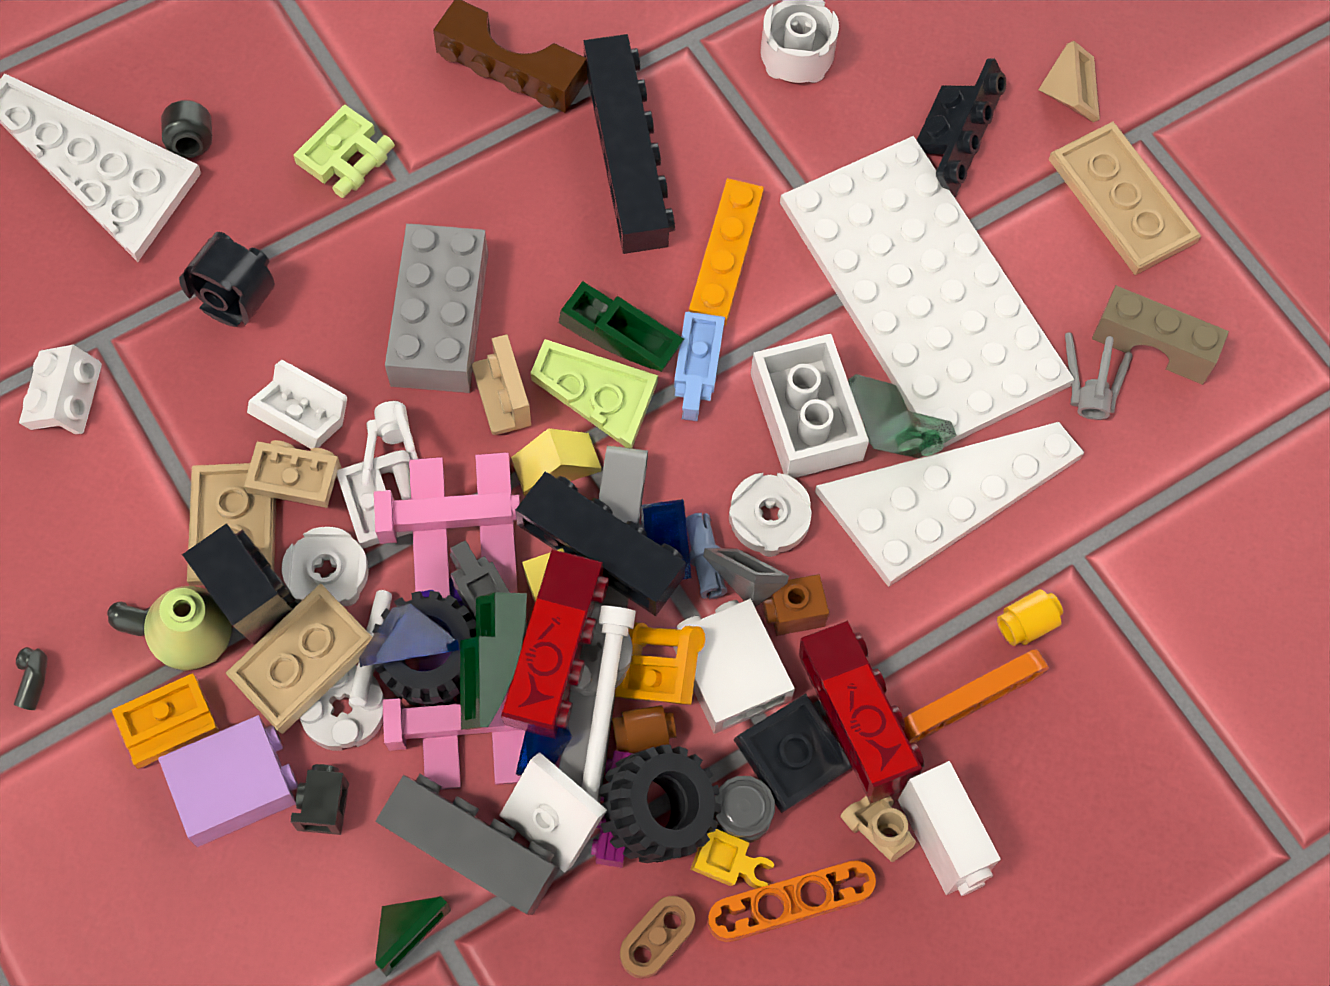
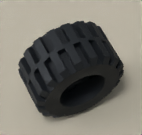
(444, 681)
(689, 796)

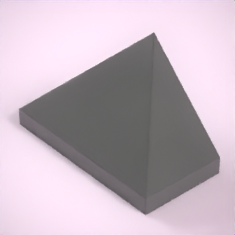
(746, 574)

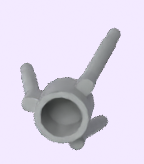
(1096, 399)

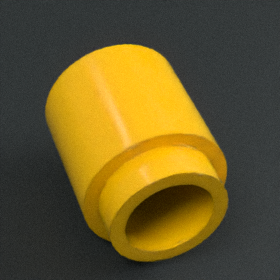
(1030, 617)

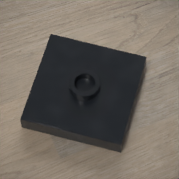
(793, 752)

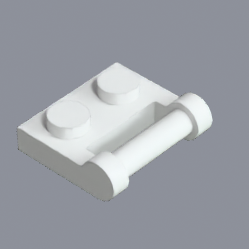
(361, 498)

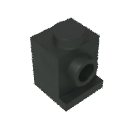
(321, 801)

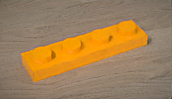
(727, 249)

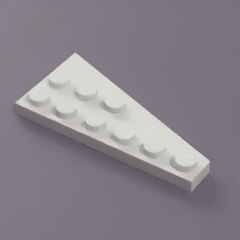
(929, 503)

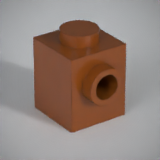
(797, 606)

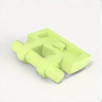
(336, 143)

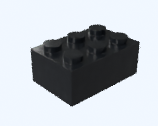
(240, 581)

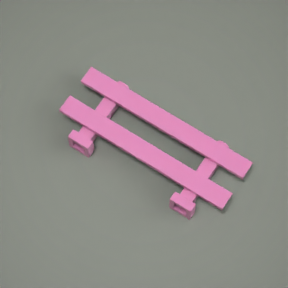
(428, 517)

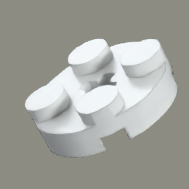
(764, 535)
(322, 545)
(346, 729)

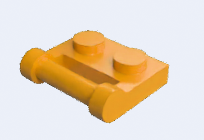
(661, 677)

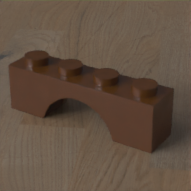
(548, 75)

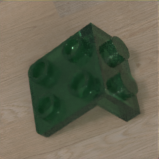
(891, 425)

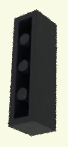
(587, 529)

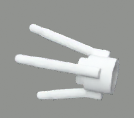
(393, 427)

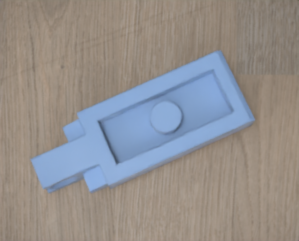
(698, 361)

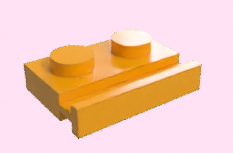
(164, 720)

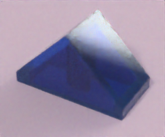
(667, 524)
(406, 635)

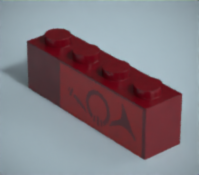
(554, 644)
(860, 710)

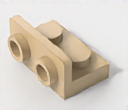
(502, 389)
(292, 473)

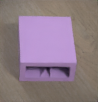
(229, 780)

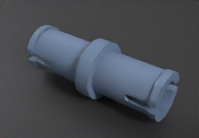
(702, 537)

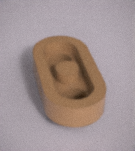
(656, 937)

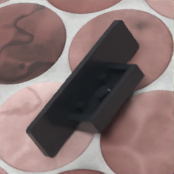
(959, 123)

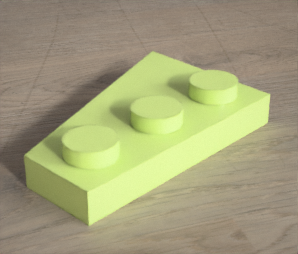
(596, 388)

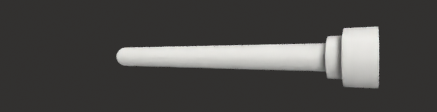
(615, 623)

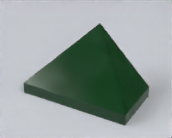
(404, 928)

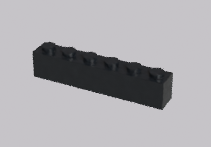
(626, 144)

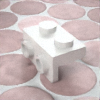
(61, 389)
(299, 406)

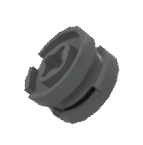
(745, 808)

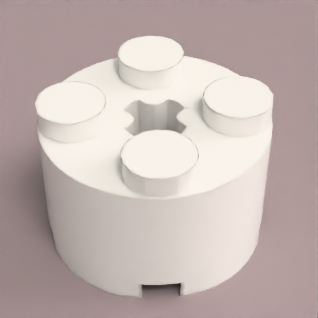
(799, 40)

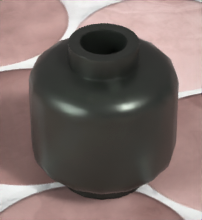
(186, 128)

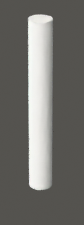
(364, 674)

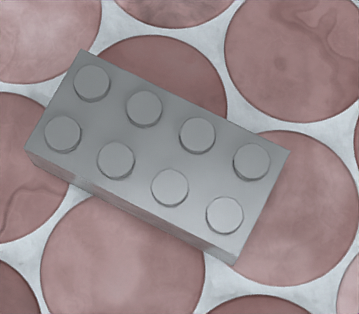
(437, 308)

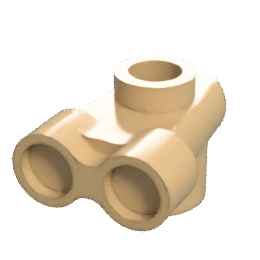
(879, 819)

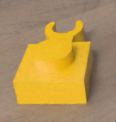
(726, 859)

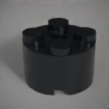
(228, 280)

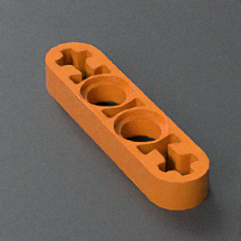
(974, 695)
(793, 907)

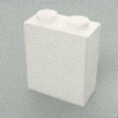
(737, 667)
(949, 830)

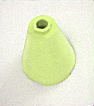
(187, 628)

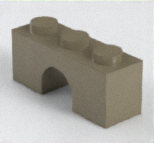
(1186, 340)

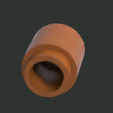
(643, 729)

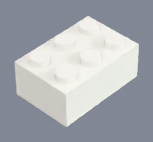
(809, 406)

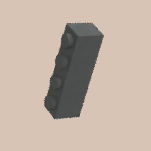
(469, 844)

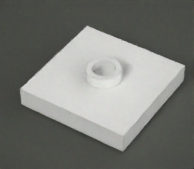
(552, 811)

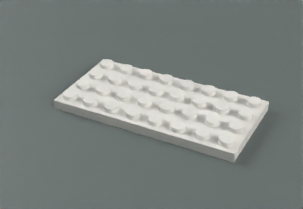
(925, 290)

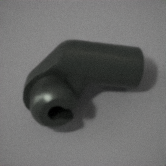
(127, 618)
(33, 679)

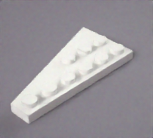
(111, 172)

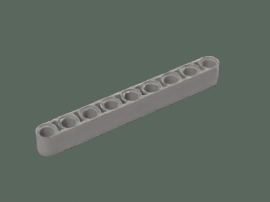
(623, 492)

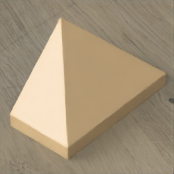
(1074, 81)

